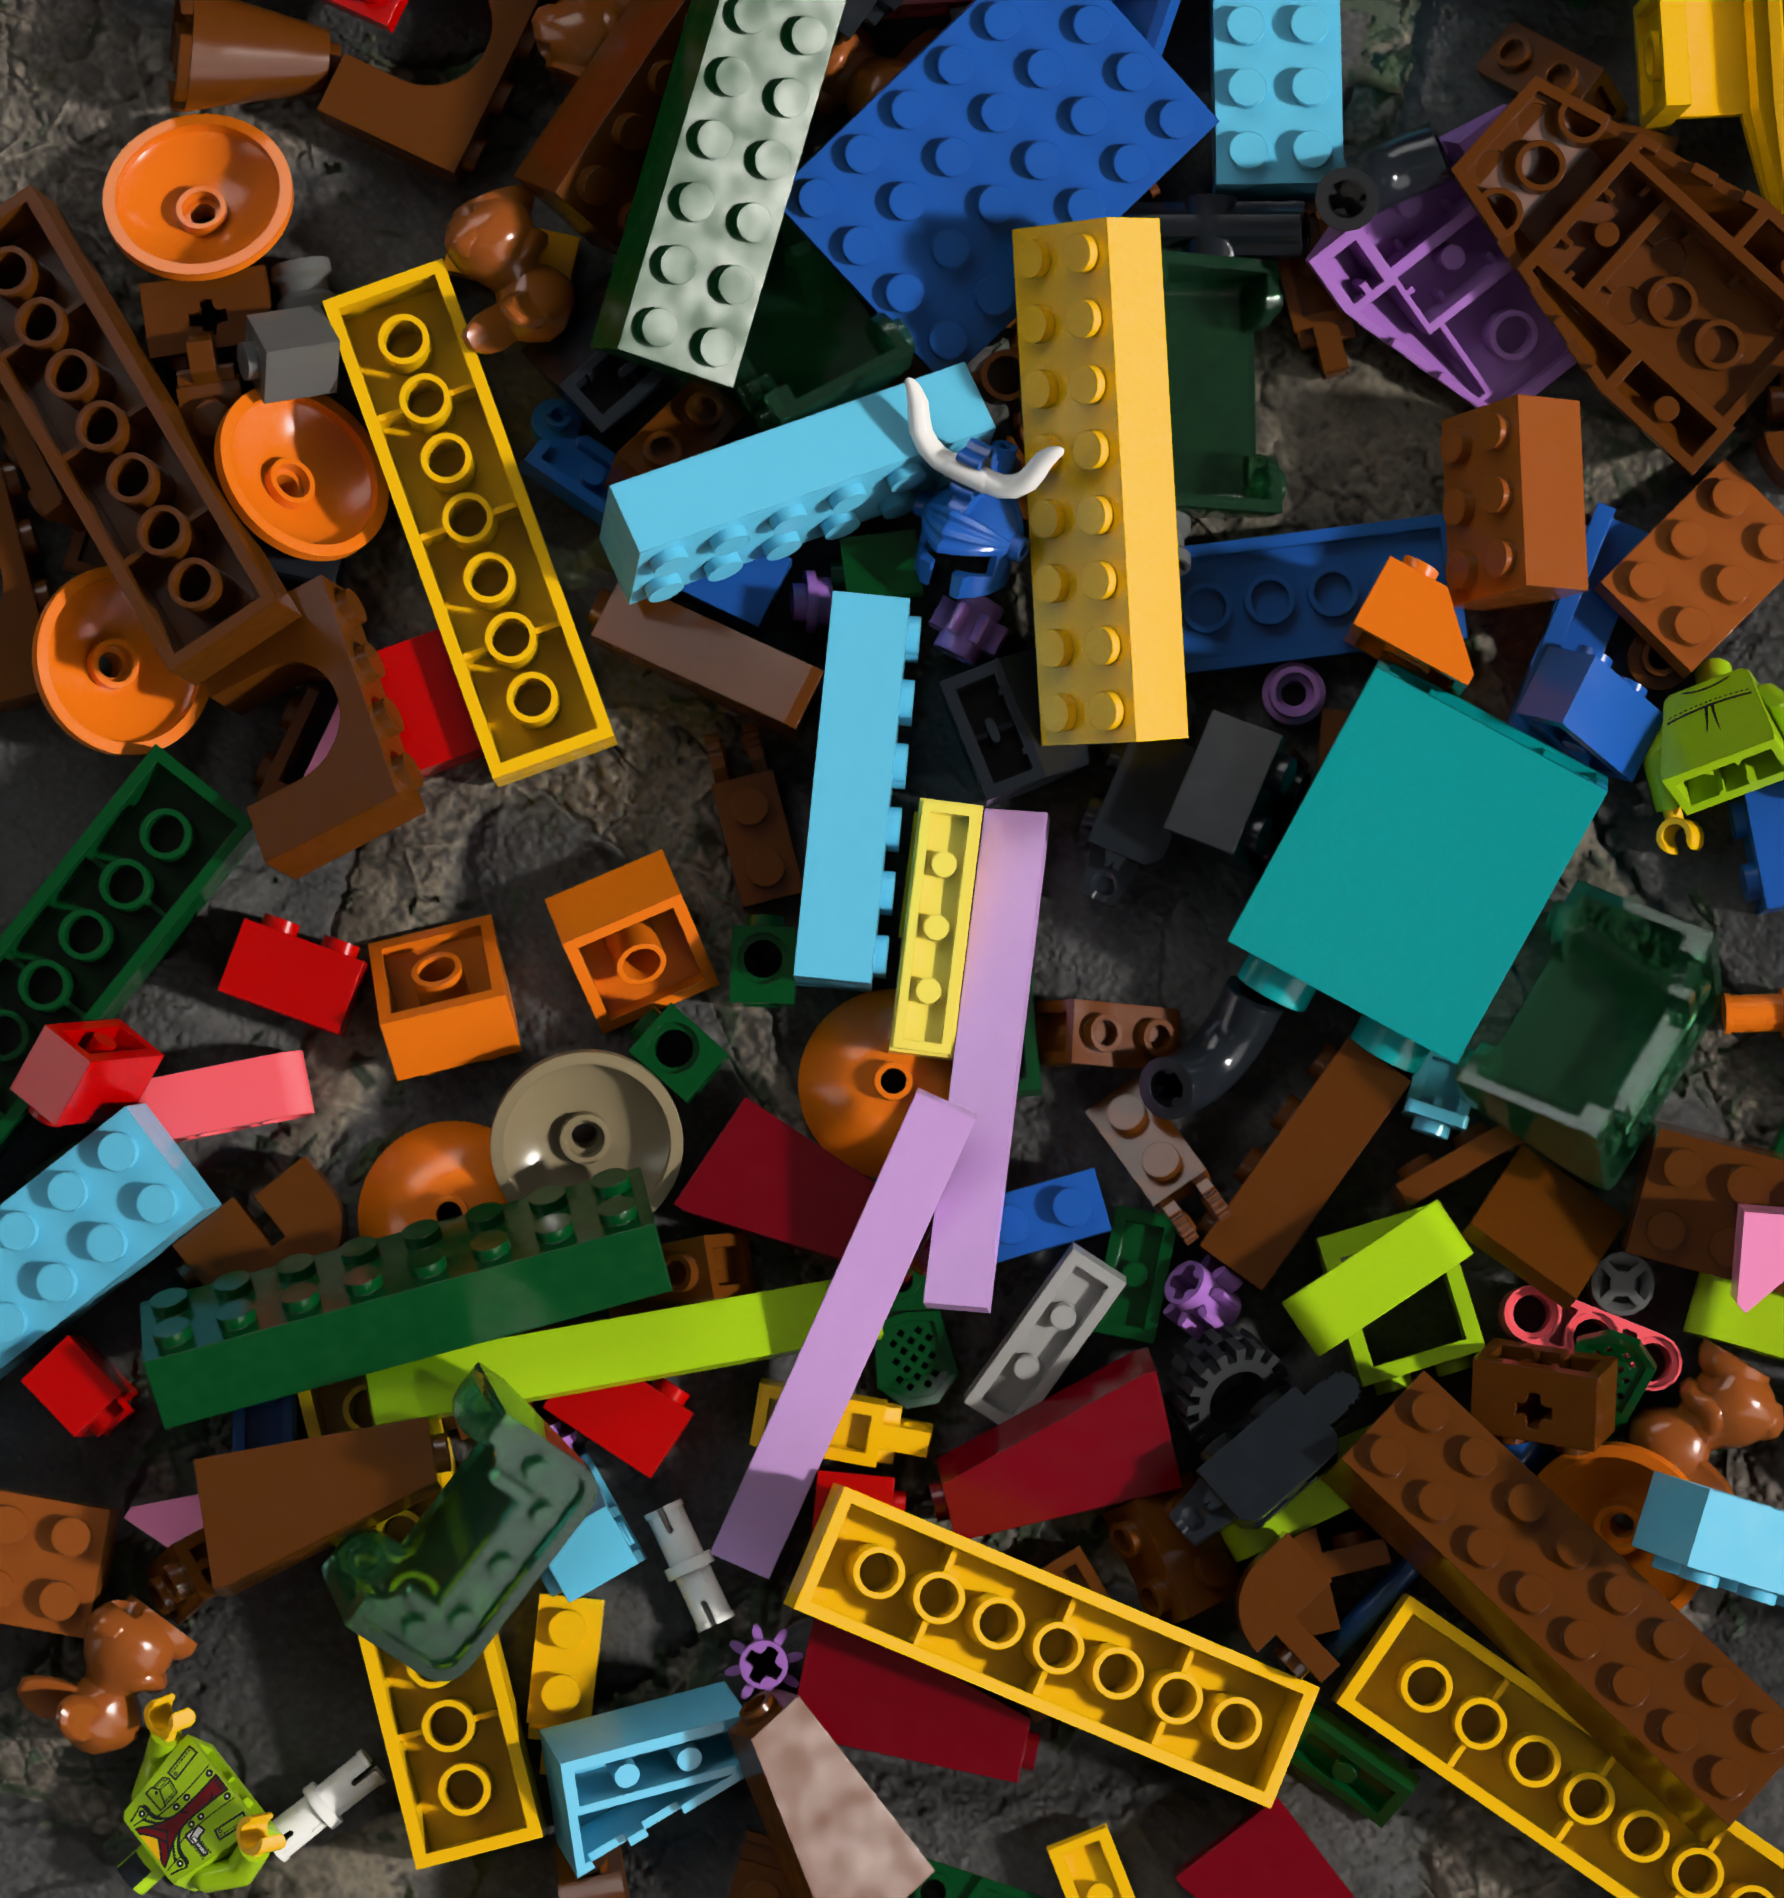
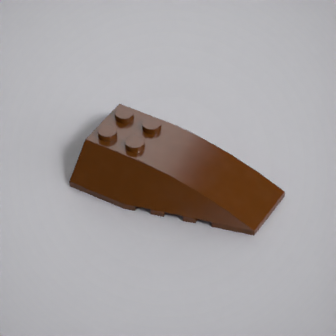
(1638, 263)

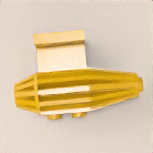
(1716, 64)

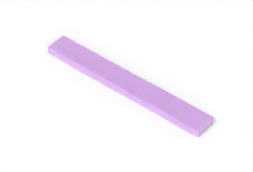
(988, 1057)
(843, 1333)

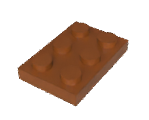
(1700, 569)

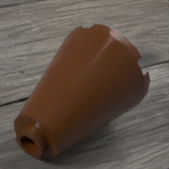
(244, 55)

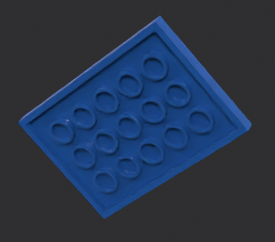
(988, 131)

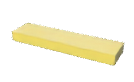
(935, 929)

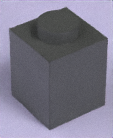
(290, 354)

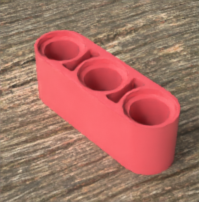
(231, 1096)
(1560, 1326)

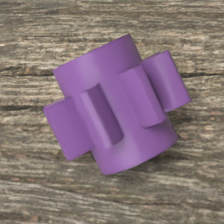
(968, 628)
(1202, 1296)
(759, 1645)

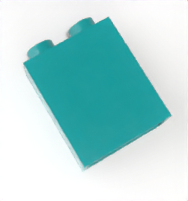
(1415, 867)

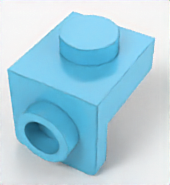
(1435, 1099)

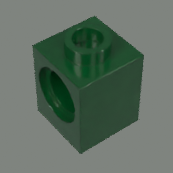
(878, 565)
(768, 992)
(693, 1076)

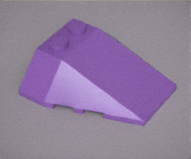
(1444, 291)

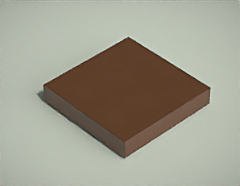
(1544, 1226)

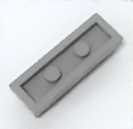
(1045, 1336)

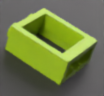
(1396, 1373)

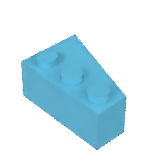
(597, 1549)
(637, 1766)

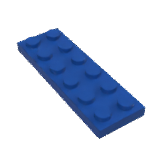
(1293, 591)

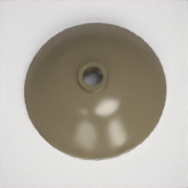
(593, 1087)

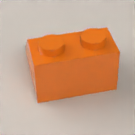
(1413, 624)
(631, 941)
(443, 998)

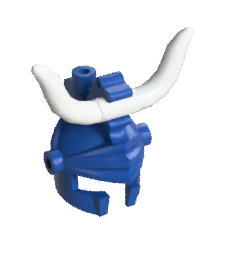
(977, 509)

